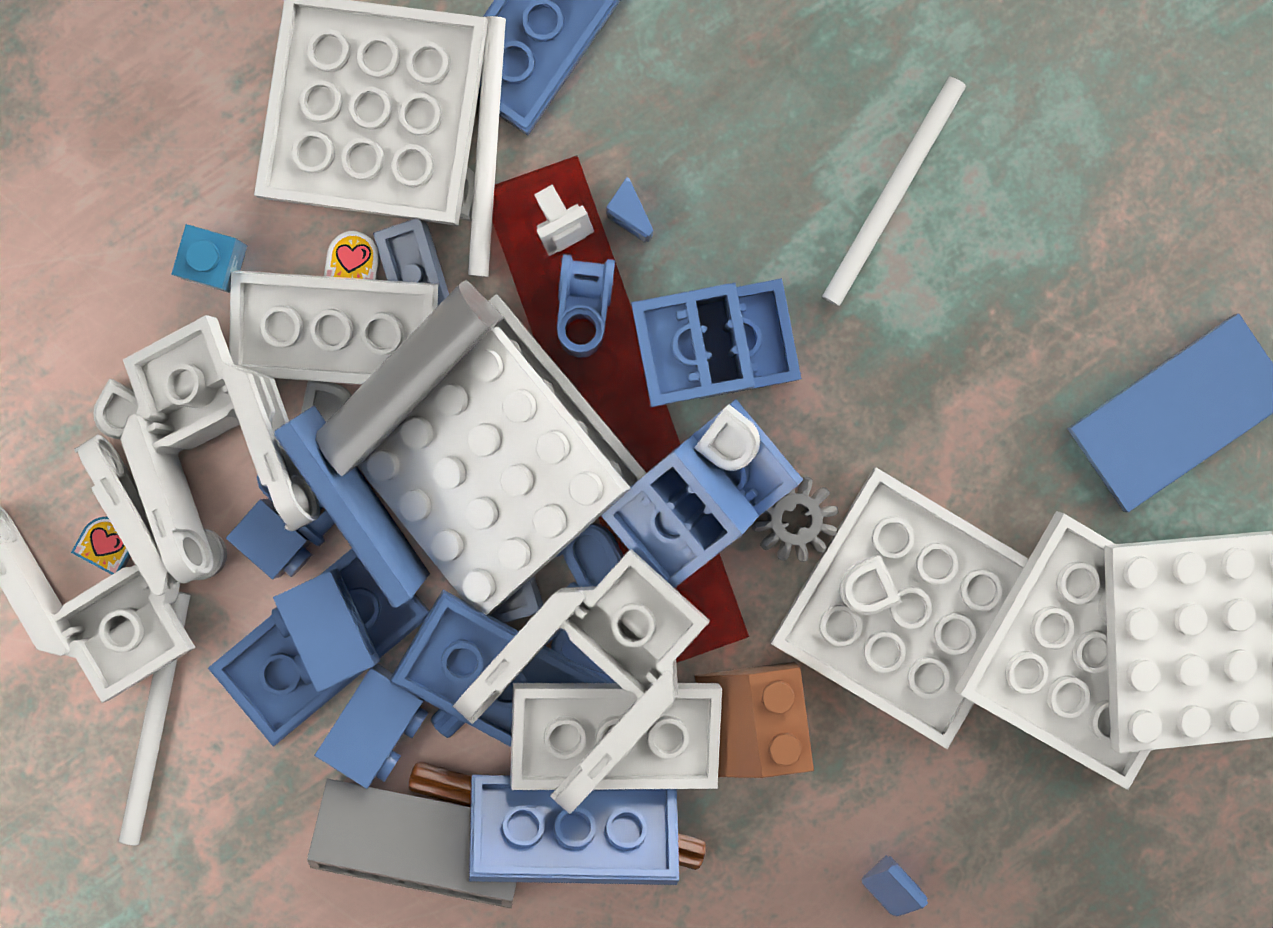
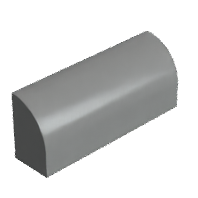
(406, 378)
(399, 842)

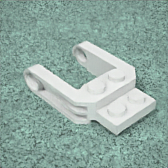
(185, 398)
(120, 625)
(626, 626)

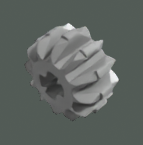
(801, 534)

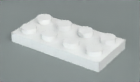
(322, 323)
(564, 721)

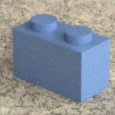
(324, 630)
(371, 728)

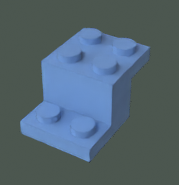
(715, 341)
(693, 509)

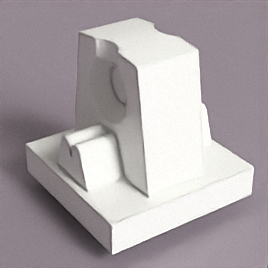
(562, 225)

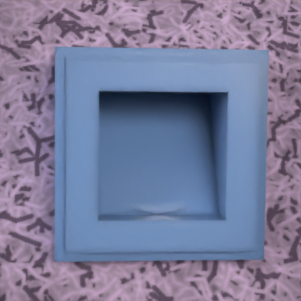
(628, 212)
(894, 888)

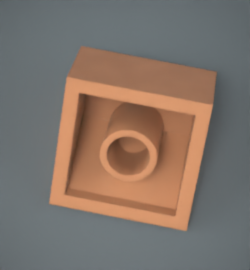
(762, 721)

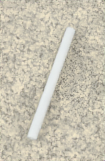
(486, 148)
(894, 191)
(150, 741)

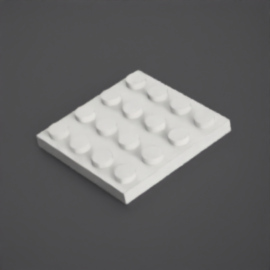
(372, 109)
(492, 474)
(1190, 641)
(915, 651)
(1049, 653)

